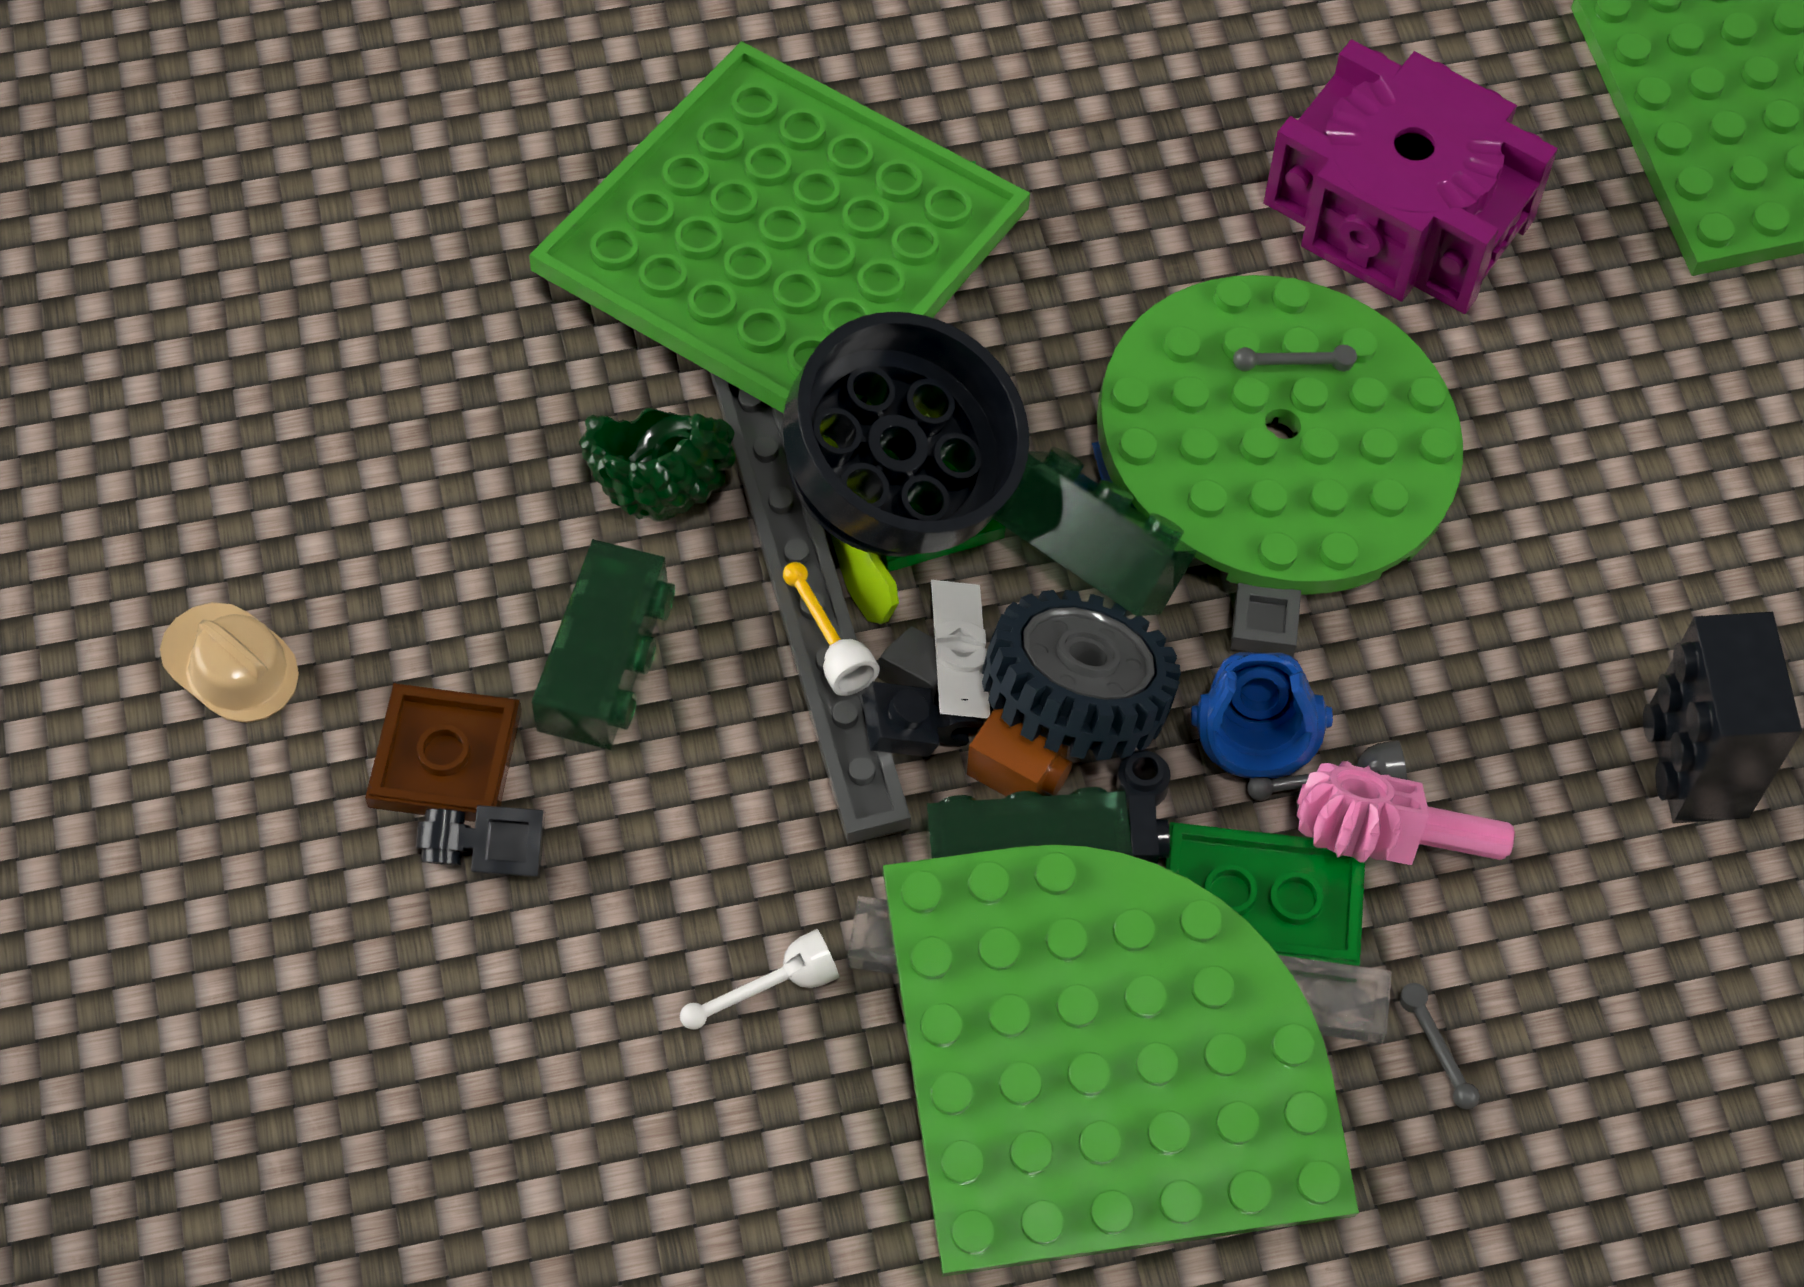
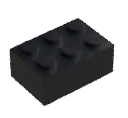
(1722, 717)

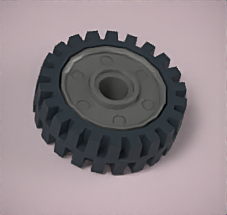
(1080, 674)

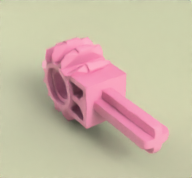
(1388, 818)

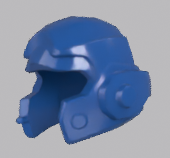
(1261, 716)

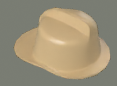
(230, 662)

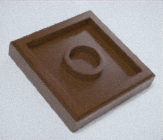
(443, 751)

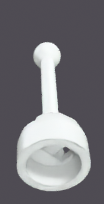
(804, 963)

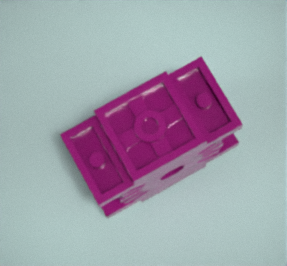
(1408, 175)

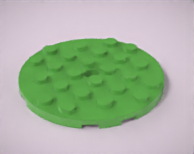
(1298, 513)

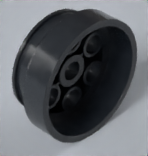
(898, 366)

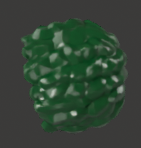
(658, 460)

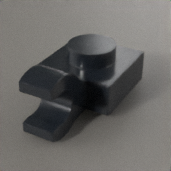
(908, 723)

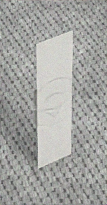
(959, 648)

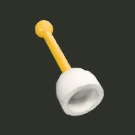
(847, 662)

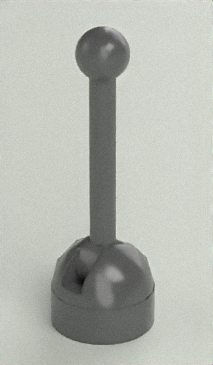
(1382, 758)

